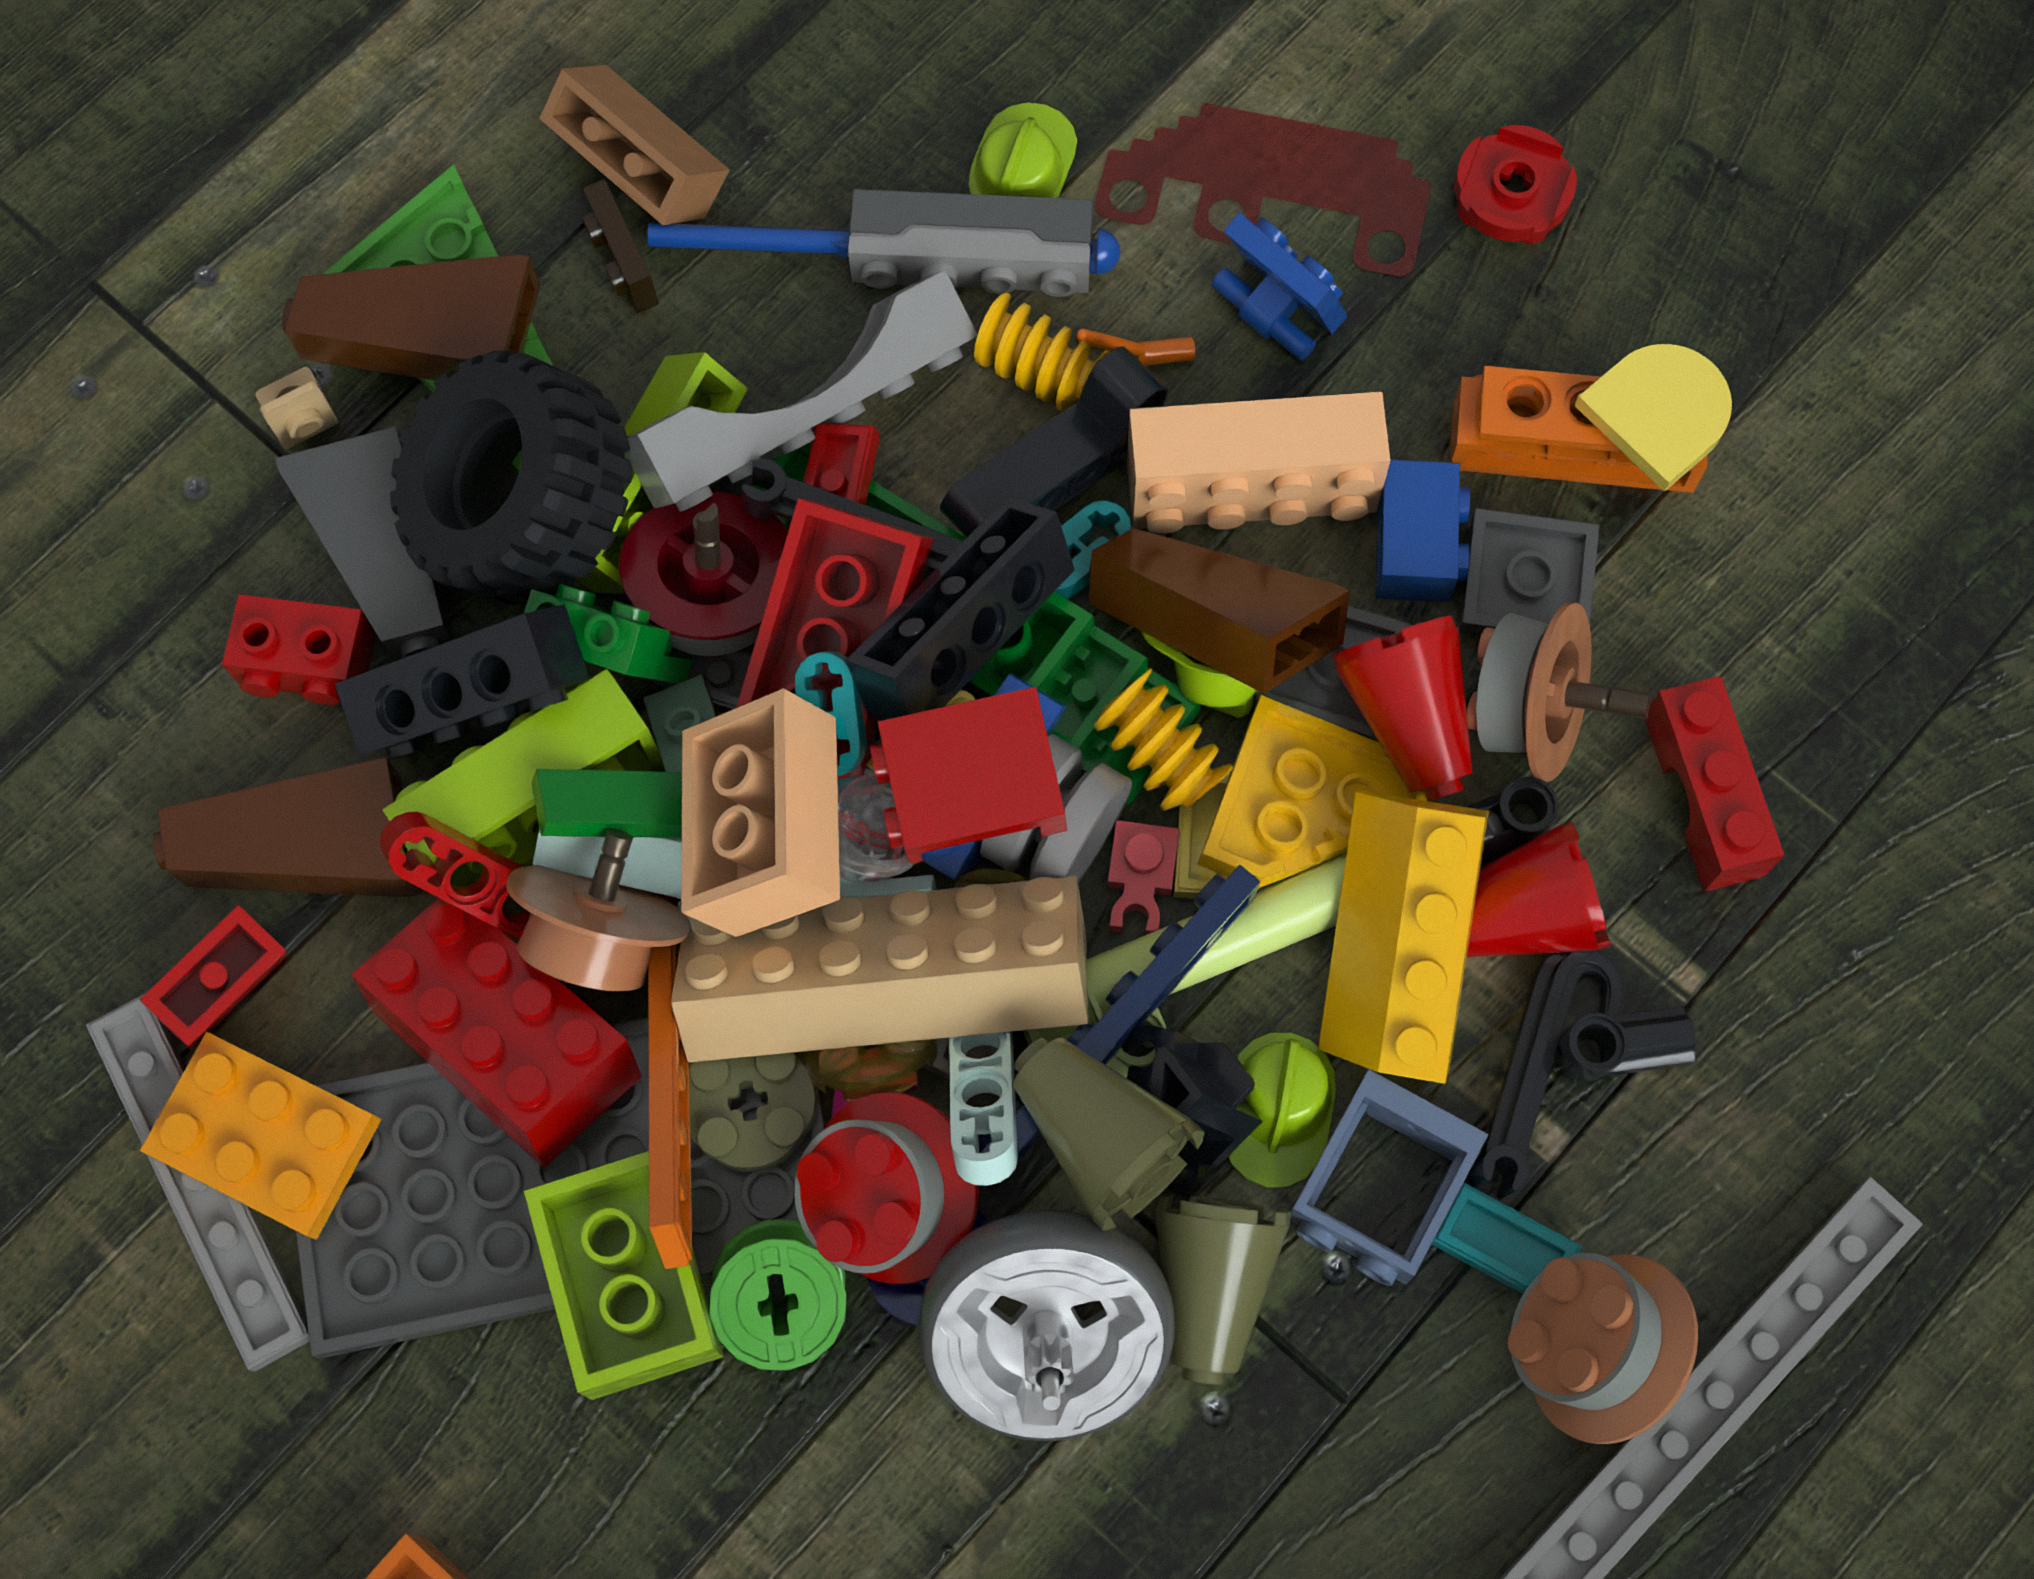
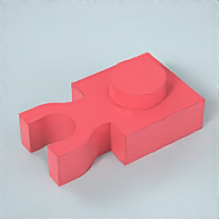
(1142, 867)

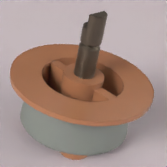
(1539, 687)
(1604, 1344)

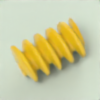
(1032, 354)
(1161, 743)

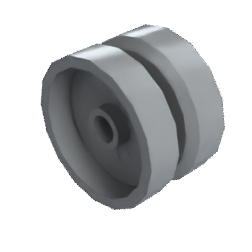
(1091, 813)

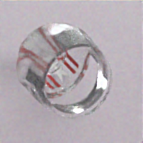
(863, 834)

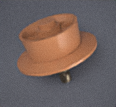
(593, 927)

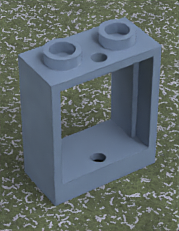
(1419, 1122)

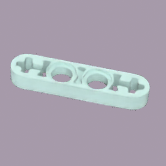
(975, 1077)

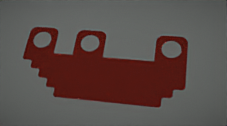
(1262, 155)

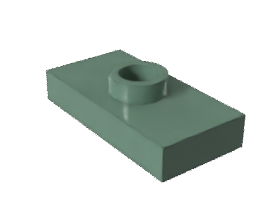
(675, 711)

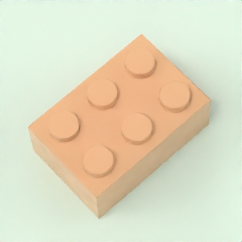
(760, 814)

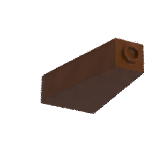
(414, 316)
(1219, 607)
(288, 835)

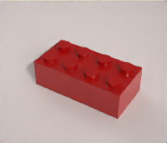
(830, 594)
(498, 1028)

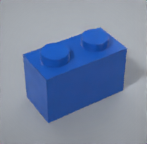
(1420, 532)

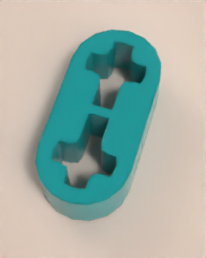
(1079, 532)
(845, 700)

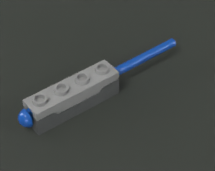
(912, 235)

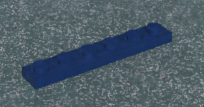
(1139, 996)

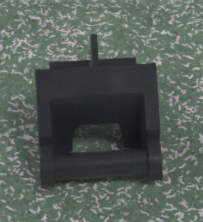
(1204, 1085)

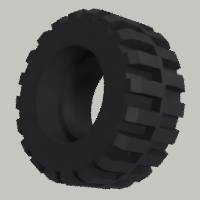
(458, 461)

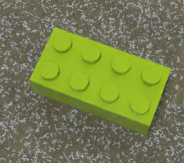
(490, 785)

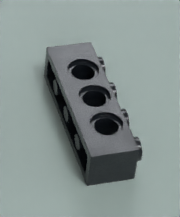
(962, 612)
(462, 681)

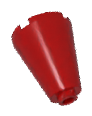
(1414, 702)
(1538, 900)

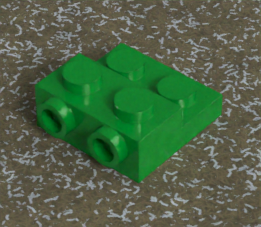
(618, 637)

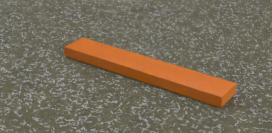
(668, 1117)

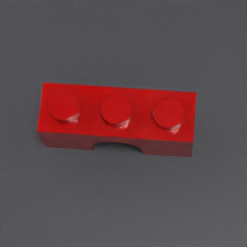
(1729, 818)

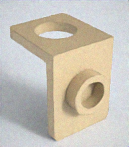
(298, 413)

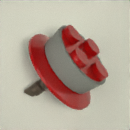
(884, 1189)

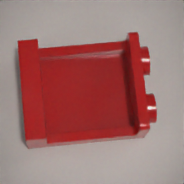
(968, 773)

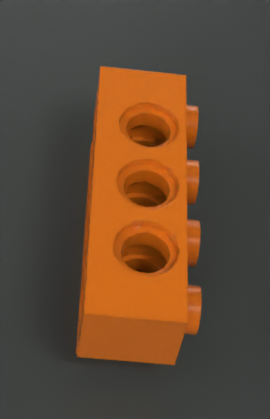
(1530, 428)

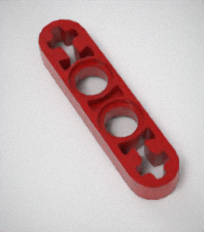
(481, 899)

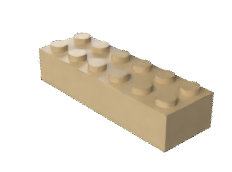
(887, 971)

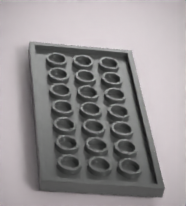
(440, 1219)

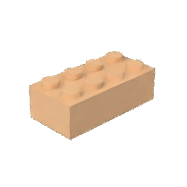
(1257, 461)

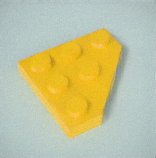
(1294, 794)

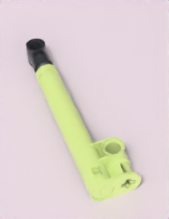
(1287, 914)

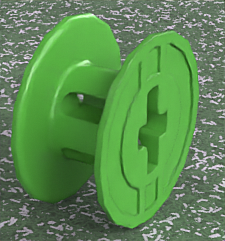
(745, 1310)

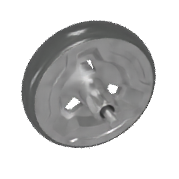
(1044, 1367)

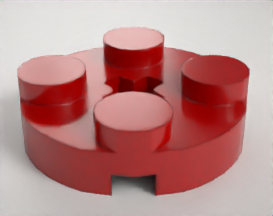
(1507, 214)

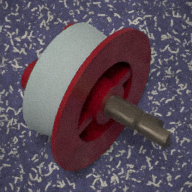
(703, 572)

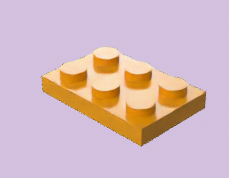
(261, 1135)

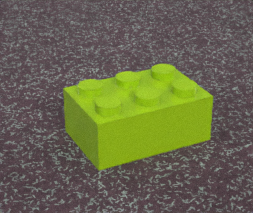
(612, 1296)

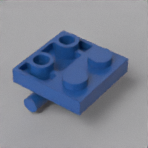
(1283, 290)

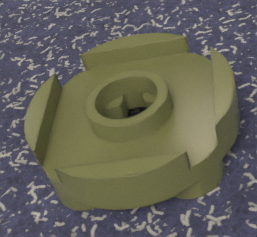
(779, 1125)

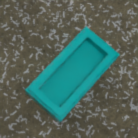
(1499, 1239)

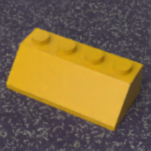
(1402, 935)

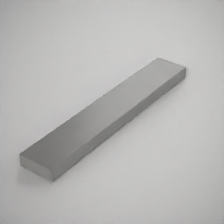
(218, 1228)

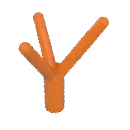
(1147, 352)

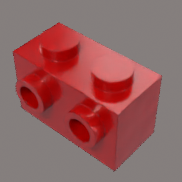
(296, 647)

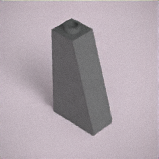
(348, 504)

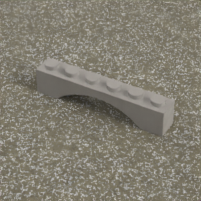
(698, 446)

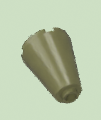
(1102, 1128)
(1217, 1272)

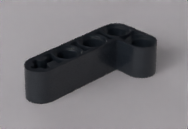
(1065, 451)

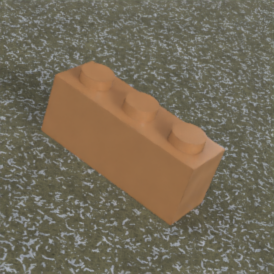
(634, 144)

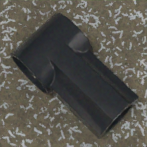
(1628, 1043)

